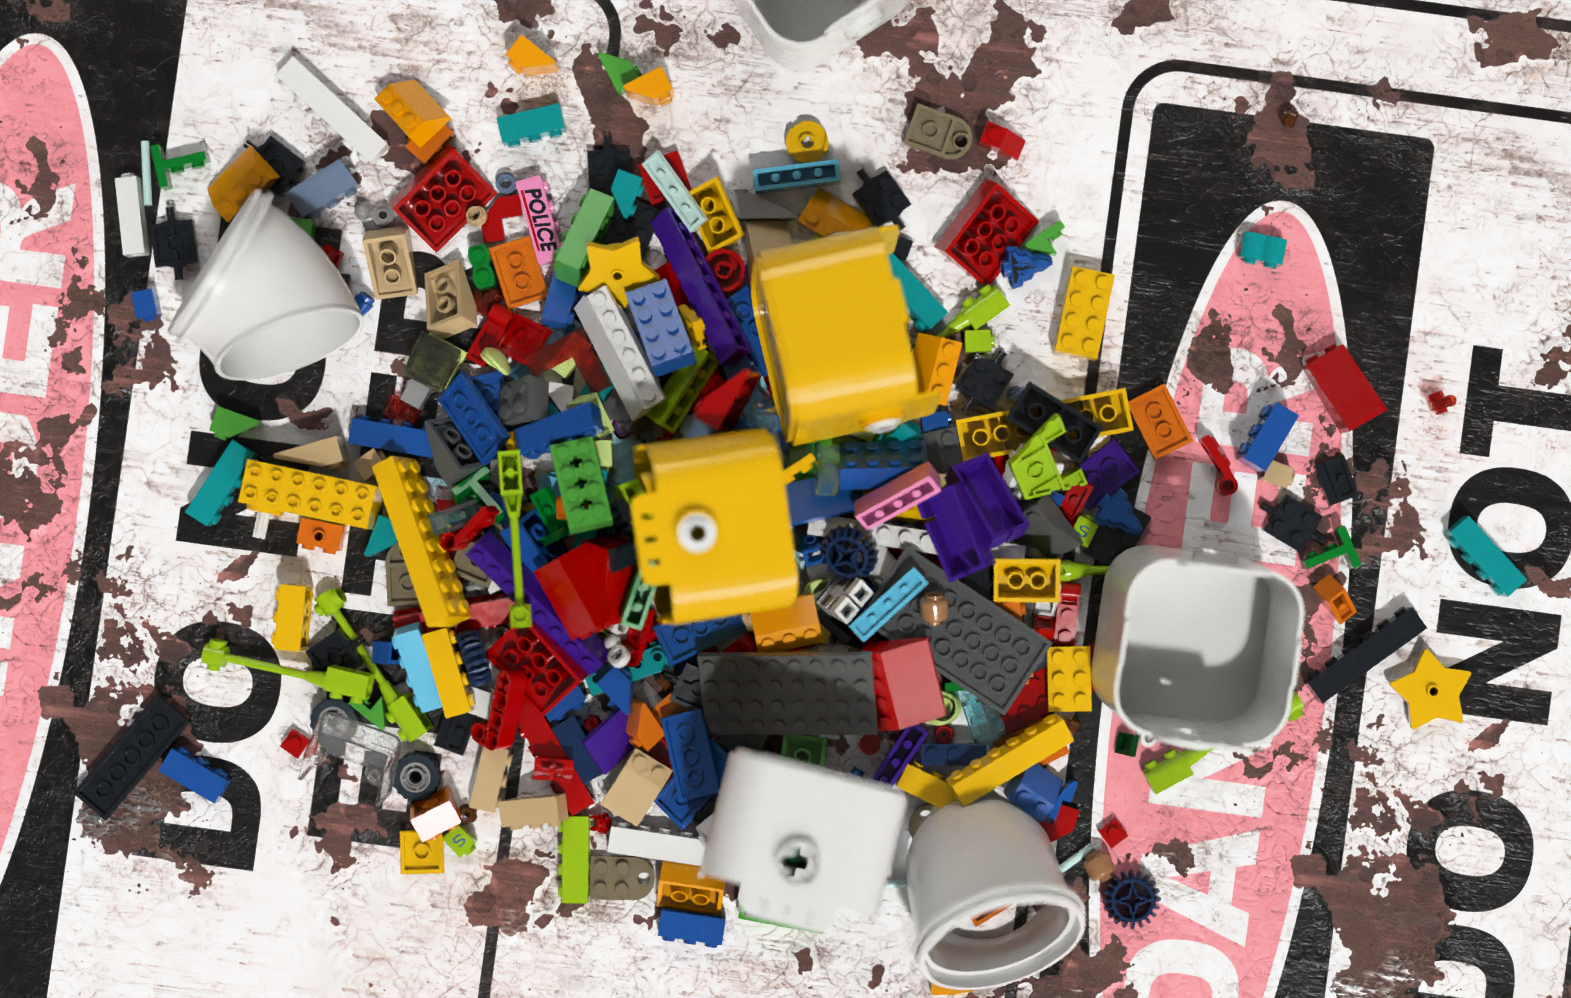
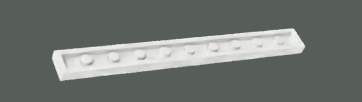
(900, 537)

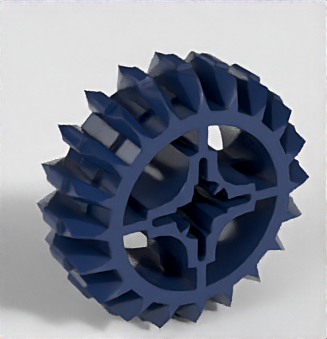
(846, 541)
(474, 657)
(1132, 909)

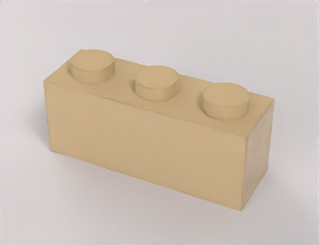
(490, 779)
(533, 811)

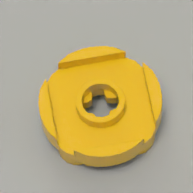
(817, 136)

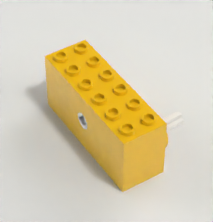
(284, 489)

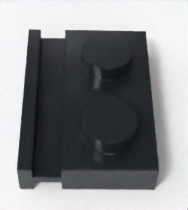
(1336, 480)
(621, 514)
(455, 733)

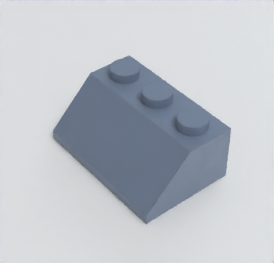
(323, 190)

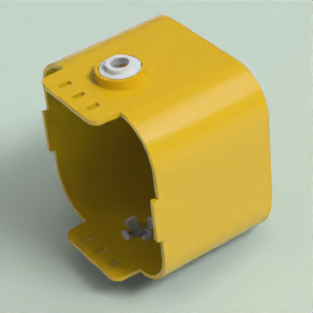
(836, 336)
(715, 526)

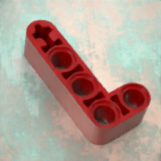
(504, 713)

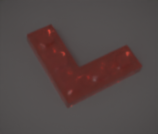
(574, 346)

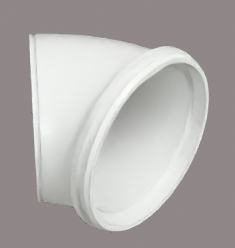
(266, 298)
(979, 862)

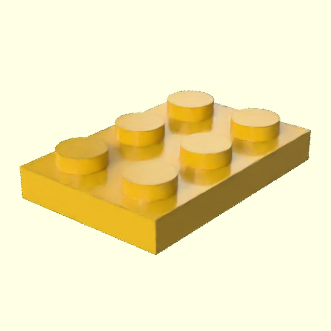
(1069, 679)

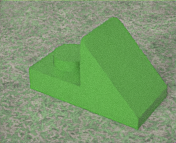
(1041, 244)
(374, 714)

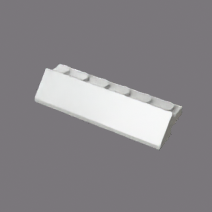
(620, 352)

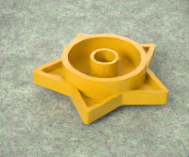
(618, 268)
(1416, 691)

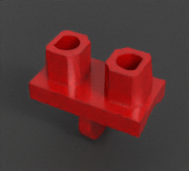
(553, 769)

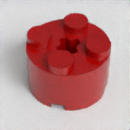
(727, 259)

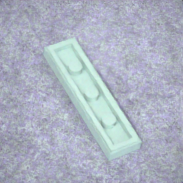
(674, 191)

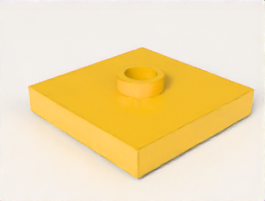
(420, 856)

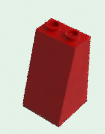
(1343, 388)
(614, 585)
(575, 592)

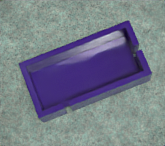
(990, 498)
(956, 532)

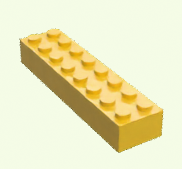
(997, 437)
(427, 563)

